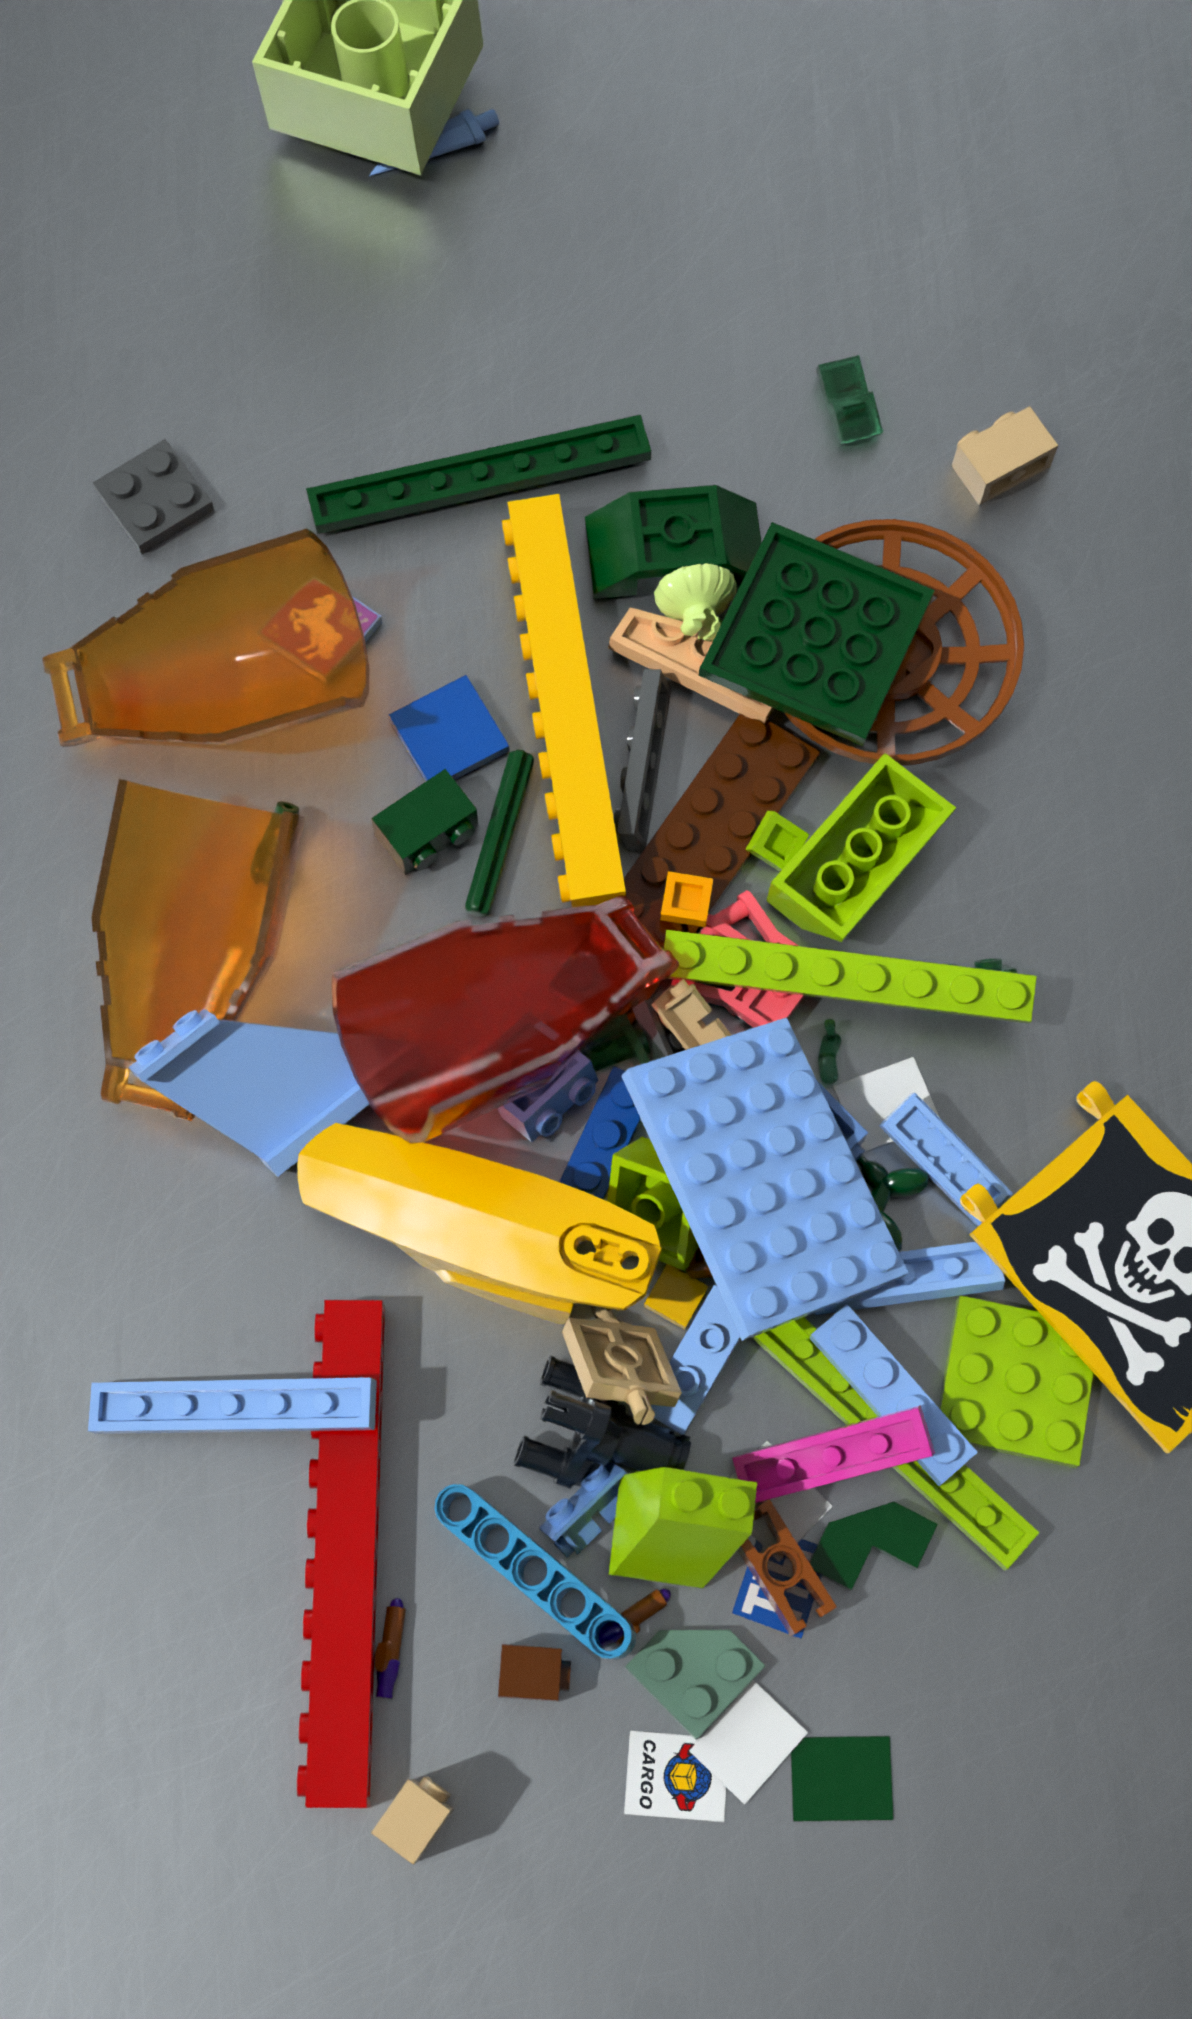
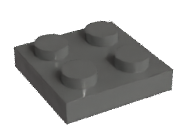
(153, 496)

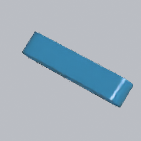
(513, 1560)

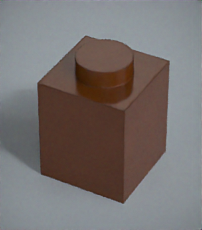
(533, 1673)

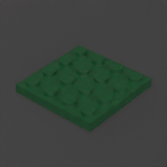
(816, 633)

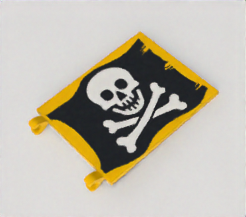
(1109, 1258)

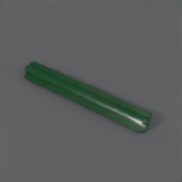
(499, 833)

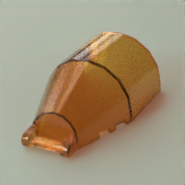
(221, 652)
(184, 919)

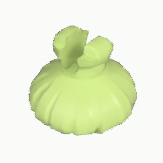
(696, 598)

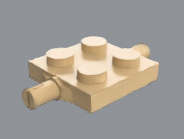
(621, 1363)

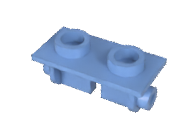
(572, 1517)

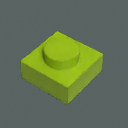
(776, 840)

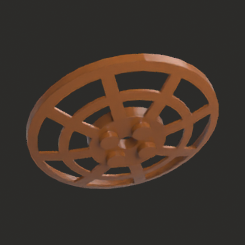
(926, 648)

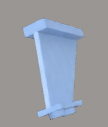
(254, 1082)

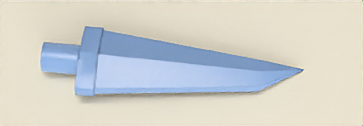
(457, 133)

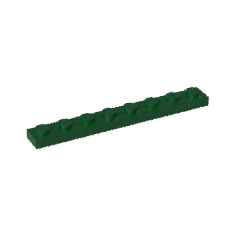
(478, 474)

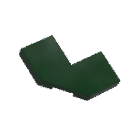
(886, 1528)

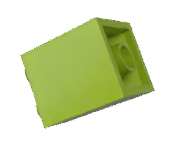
(679, 1525)

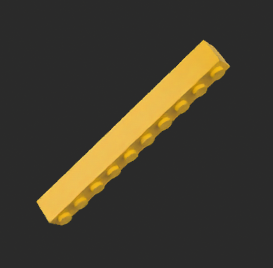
(566, 703)

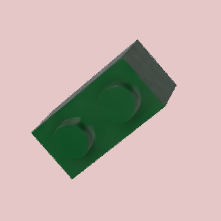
(426, 822)

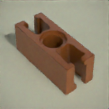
(802, 1570)

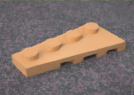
(660, 644)

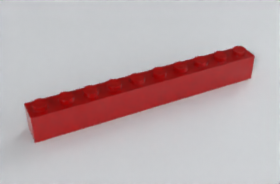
(343, 1572)

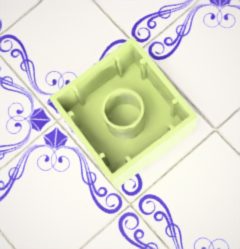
(368, 73)

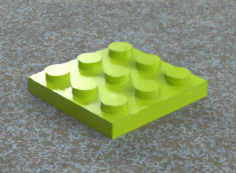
(1015, 1383)

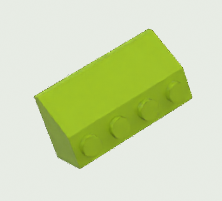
(859, 851)

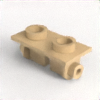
(682, 1012)

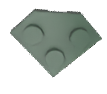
(695, 1673)

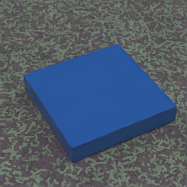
(449, 731)

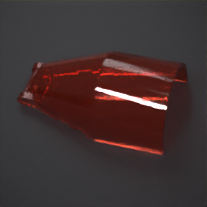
(487, 1010)

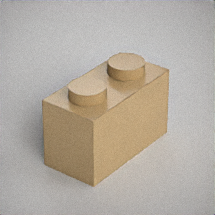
(1004, 454)
(414, 1818)

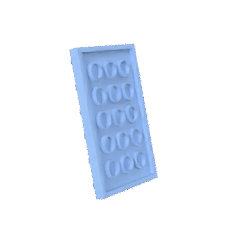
(764, 1177)

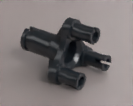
(600, 1434)

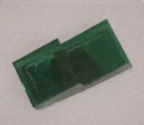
(848, 399)

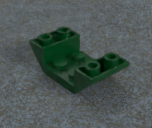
(666, 530)

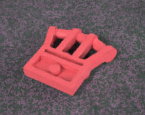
(750, 1005)

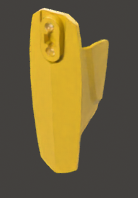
(481, 1222)

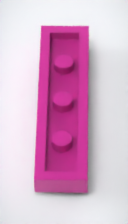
(836, 1454)

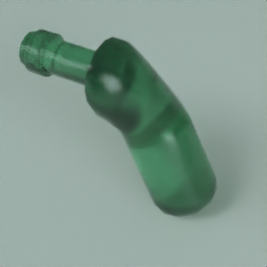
(827, 1054)

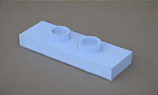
(941, 1153)
(699, 1361)

